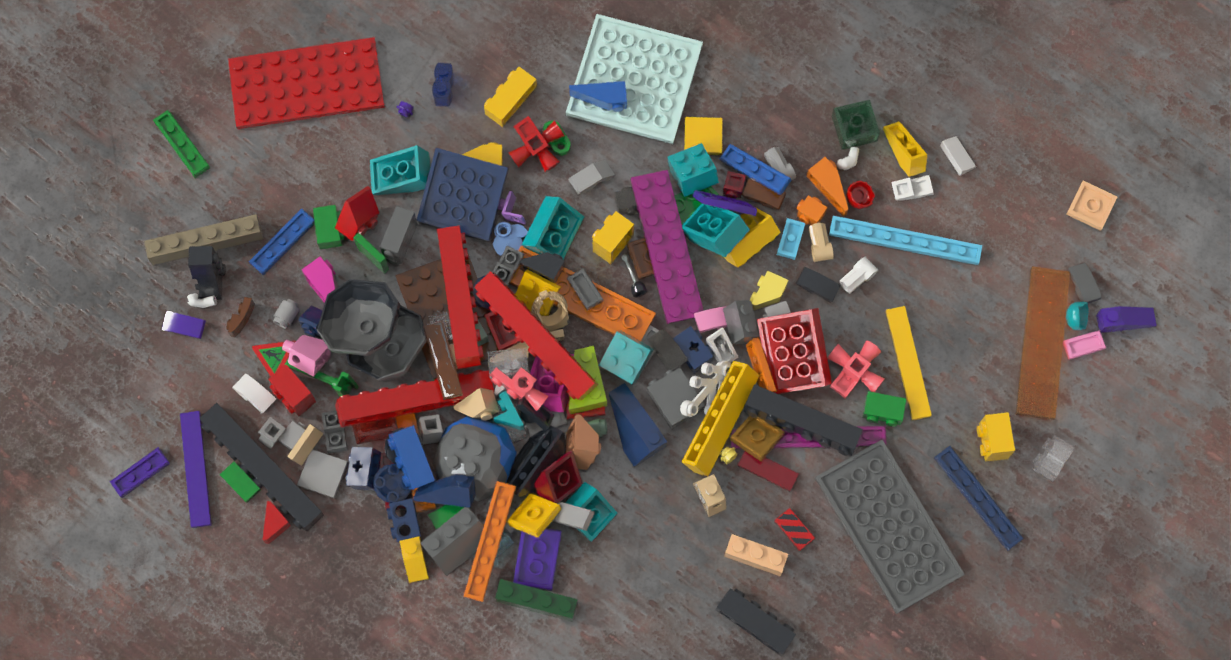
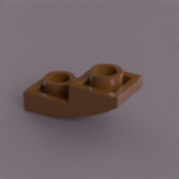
(762, 194)
(238, 322)

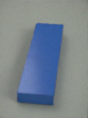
(755, 169)
(282, 241)

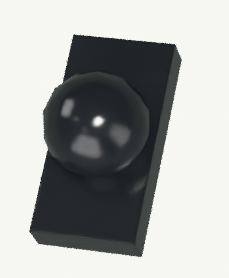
(542, 417)

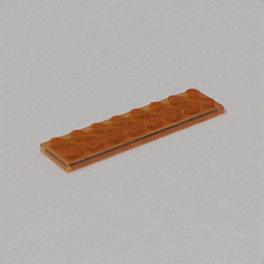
(1042, 343)

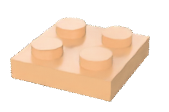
(1091, 205)

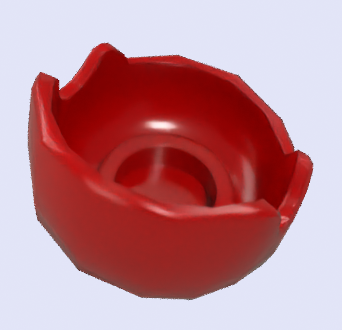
(860, 195)

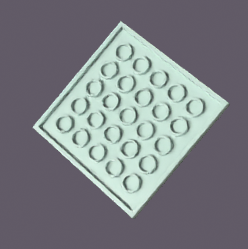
(655, 73)

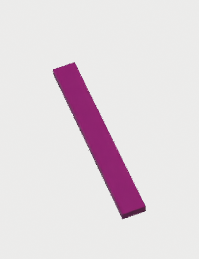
(869, 436)

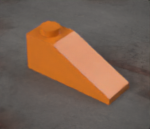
(827, 181)

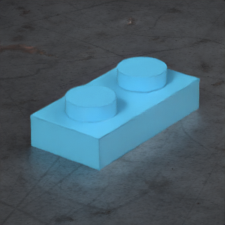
(791, 238)

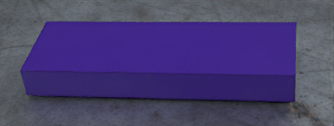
(139, 472)

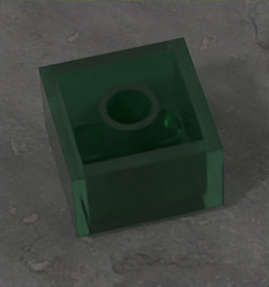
(855, 124)

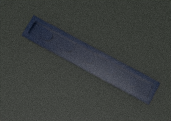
(978, 498)

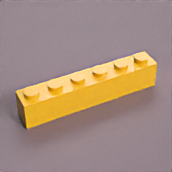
(720, 418)

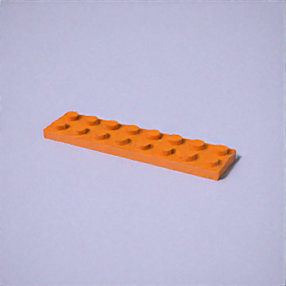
(611, 315)

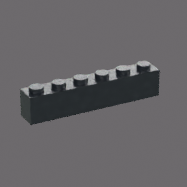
(802, 420)

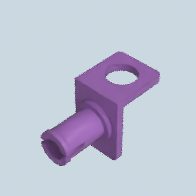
(506, 206)

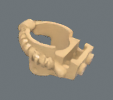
(557, 319)

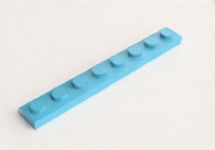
(905, 240)

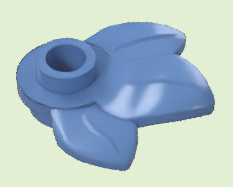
(511, 238)

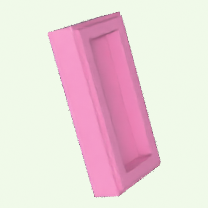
(1084, 345)

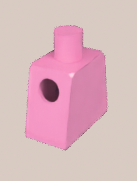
(307, 354)

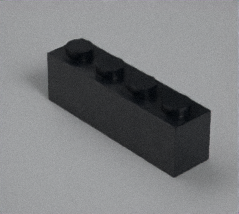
(755, 621)

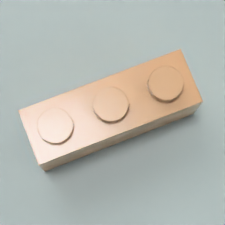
(756, 555)

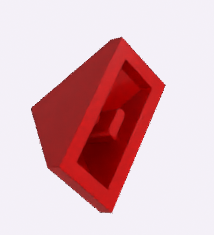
(274, 523)

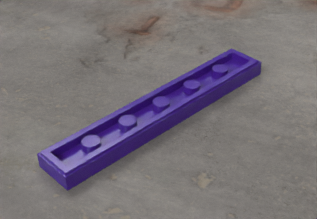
(195, 469)

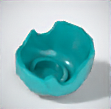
(1077, 315)

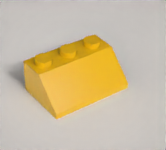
(761, 232)

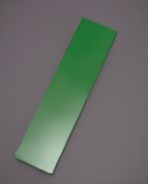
(181, 143)

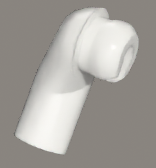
(850, 161)
(201, 303)

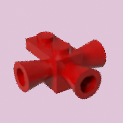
(536, 143)

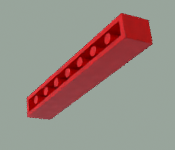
(458, 297)
(536, 336)
(405, 399)

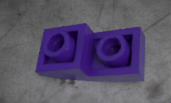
(183, 325)

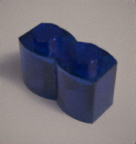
(443, 83)

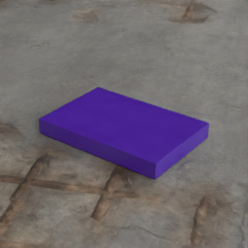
(724, 202)
(537, 559)

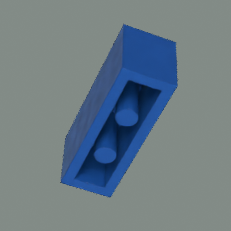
(410, 457)

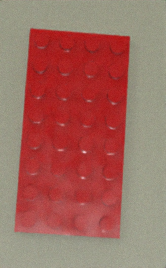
(306, 83)

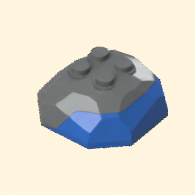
(478, 451)

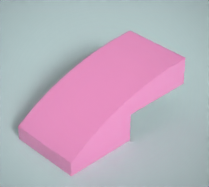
(710, 319)

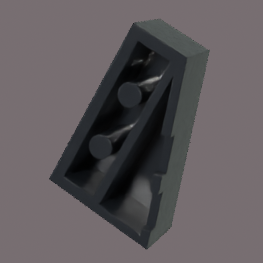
(208, 271)

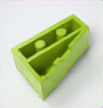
(596, 398)

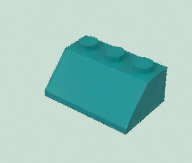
(553, 227)

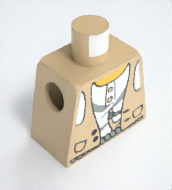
(710, 495)

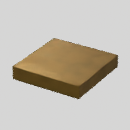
(757, 437)

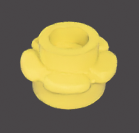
(728, 455)

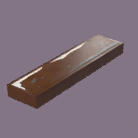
(443, 360)

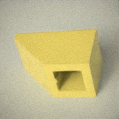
(770, 290)

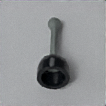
(638, 288)

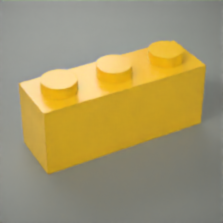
(510, 96)

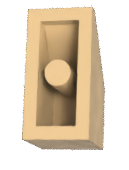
(479, 404)

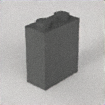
(398, 235)
(669, 395)

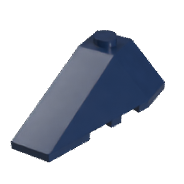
(636, 429)

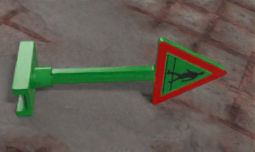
(275, 358)

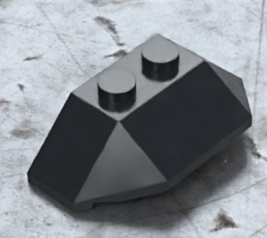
(534, 457)

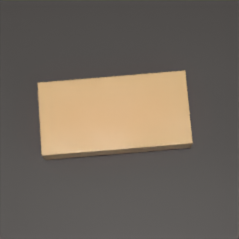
(305, 444)

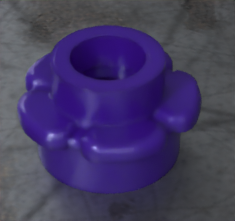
(405, 109)

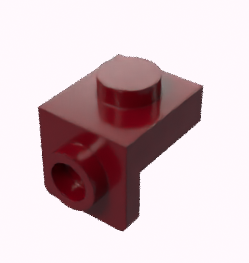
(734, 185)

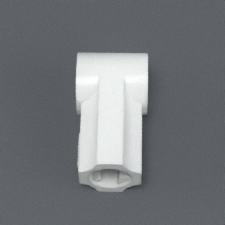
(861, 272)

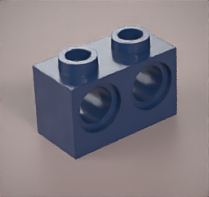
(409, 519)

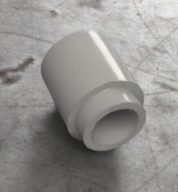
(286, 313)

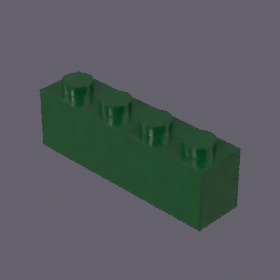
(536, 600)

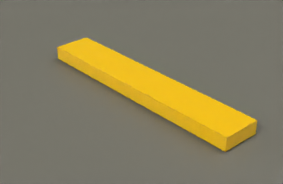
(908, 363)

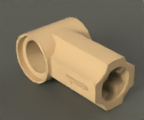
(821, 247)

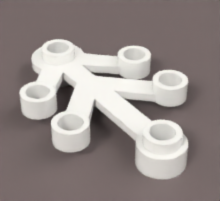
(690, 408)

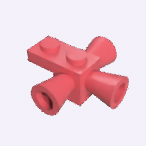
(855, 369)
(519, 386)

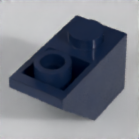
(310, 320)

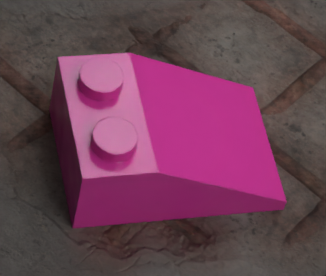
(320, 277)
(548, 385)

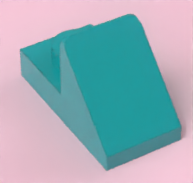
(510, 417)

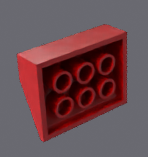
(795, 350)

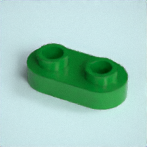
(561, 141)

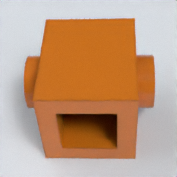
(811, 210)

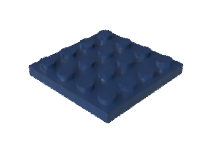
(462, 193)

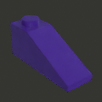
(1125, 318)

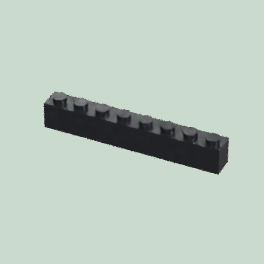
(261, 466)

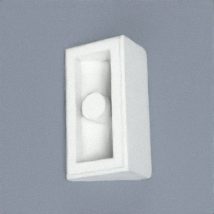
(957, 155)

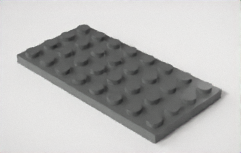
(889, 526)

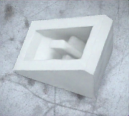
(721, 346)

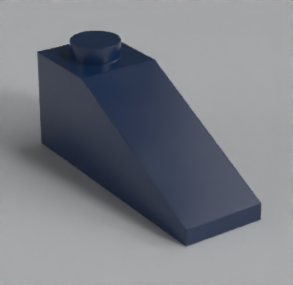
(452, 490)

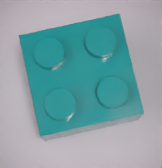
(693, 169)
(626, 357)

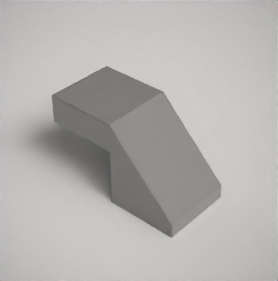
(590, 176)

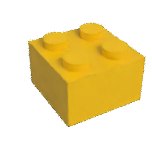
(612, 237)
(996, 437)

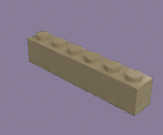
(217, 235)

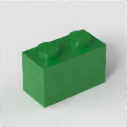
(325, 223)
(884, 408)

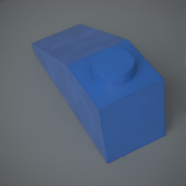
(604, 95)

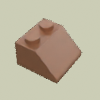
(583, 442)

